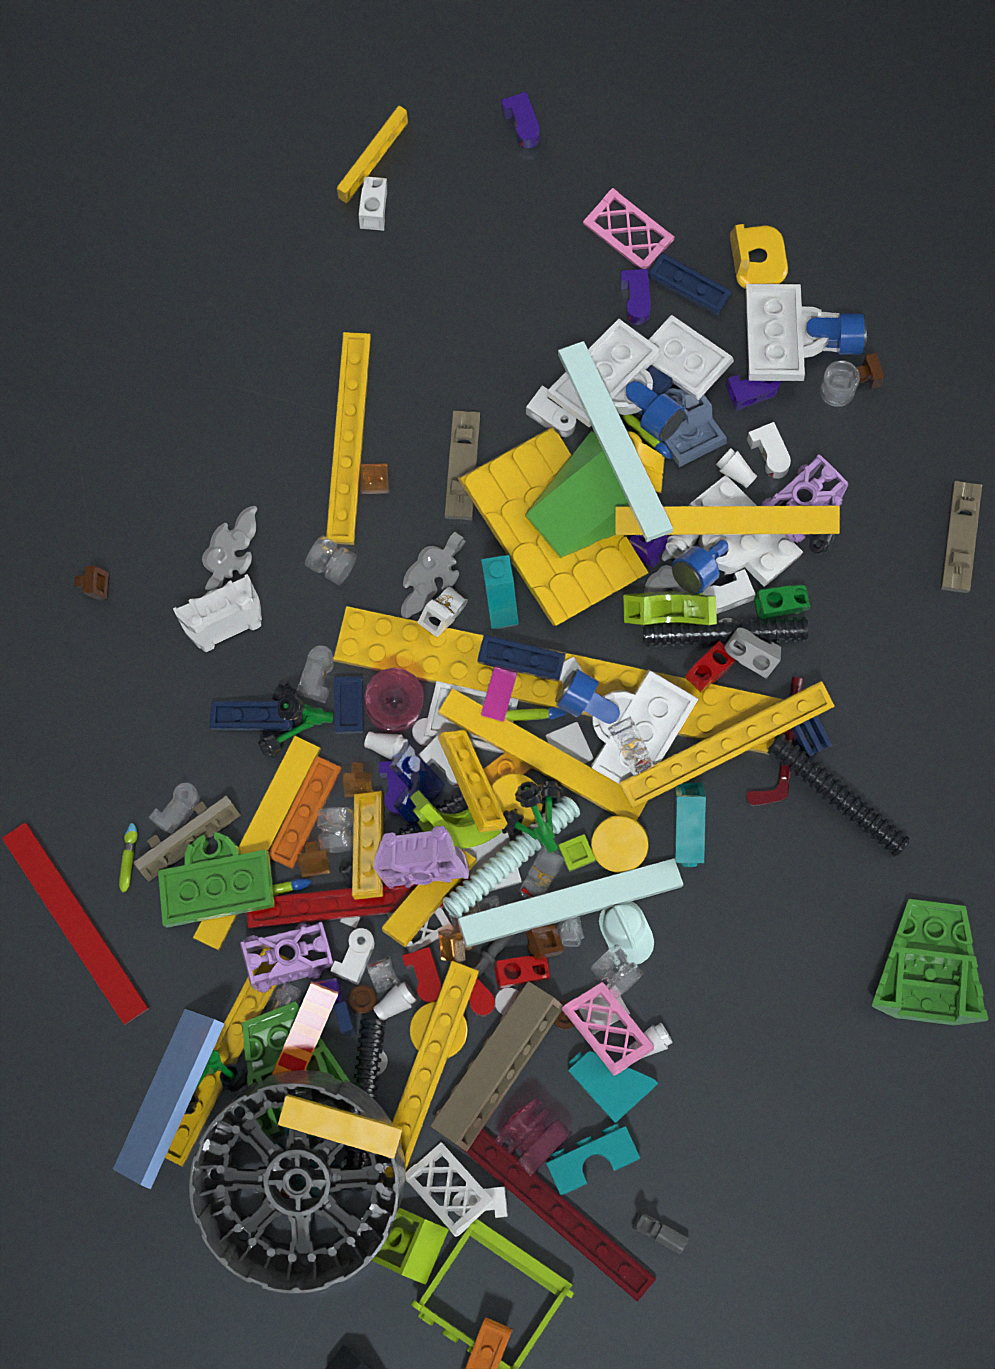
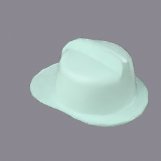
(629, 929)

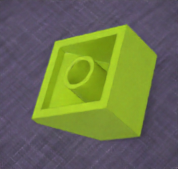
(412, 1246)

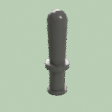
(490, 954)

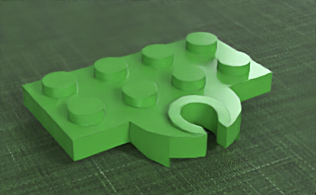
(215, 883)

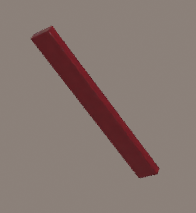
(561, 1216)

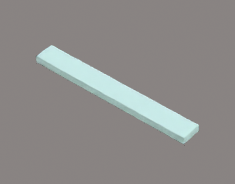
(615, 441)
(569, 902)

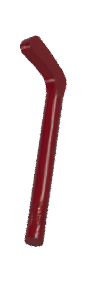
(759, 798)

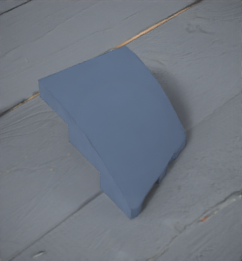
(698, 430)

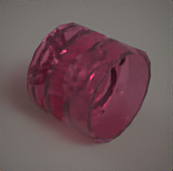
(398, 684)
(532, 1136)

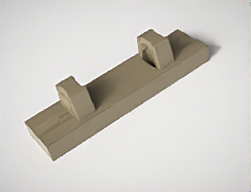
(461, 461)
(961, 537)
(174, 847)

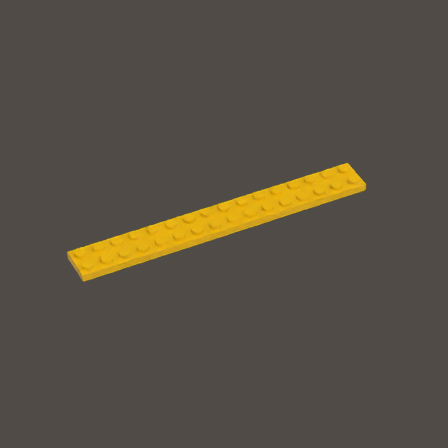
(388, 642)

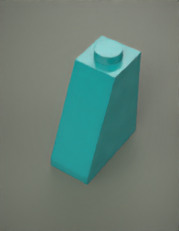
(500, 591)
(689, 823)
(611, 1093)

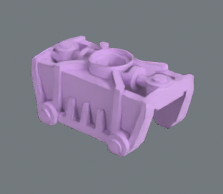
(819, 498)
(419, 858)
(286, 970)

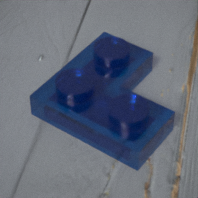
(416, 776)

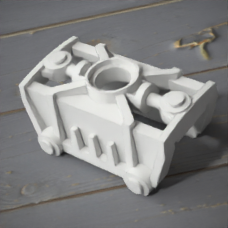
(221, 613)

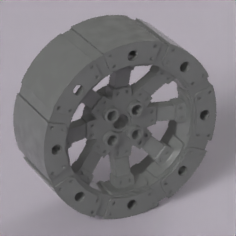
(278, 1264)

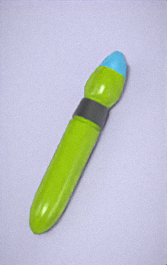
(127, 857)

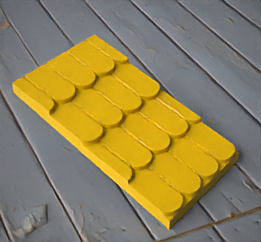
(504, 494)

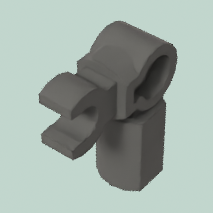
(663, 1234)

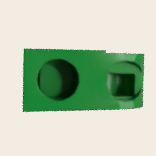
(781, 601)

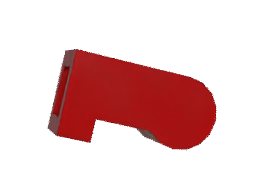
(709, 668)
(520, 971)
(426, 972)
(482, 1000)

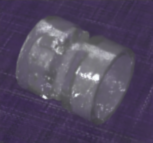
(839, 383)
(339, 564)
(335, 829)
(624, 979)

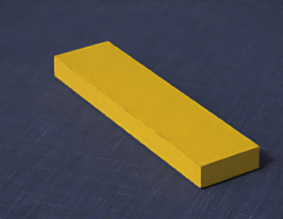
(372, 154)
(472, 781)
(366, 842)
(420, 907)
(340, 1126)

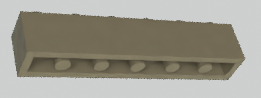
(497, 1066)

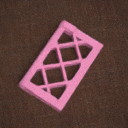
(624, 250)
(615, 1008)

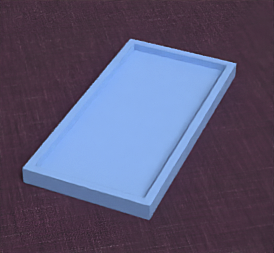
(168, 1098)

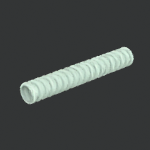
(506, 861)

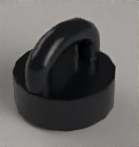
(825, 538)

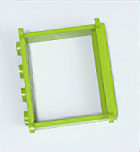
(518, 1259)

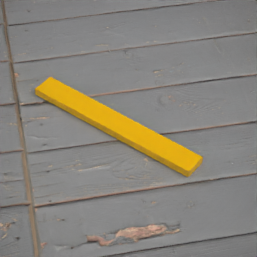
(348, 438)
(739, 520)
(727, 744)
(538, 755)
(266, 824)
(230, 1047)
(433, 1056)

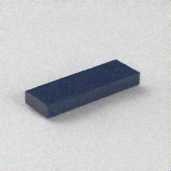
(689, 284)
(521, 658)
(247, 716)

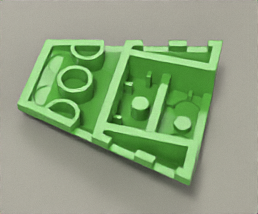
(579, 501)
(932, 968)
(263, 1043)

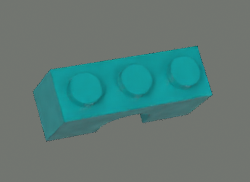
(614, 1146)

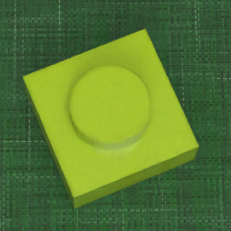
(576, 853)

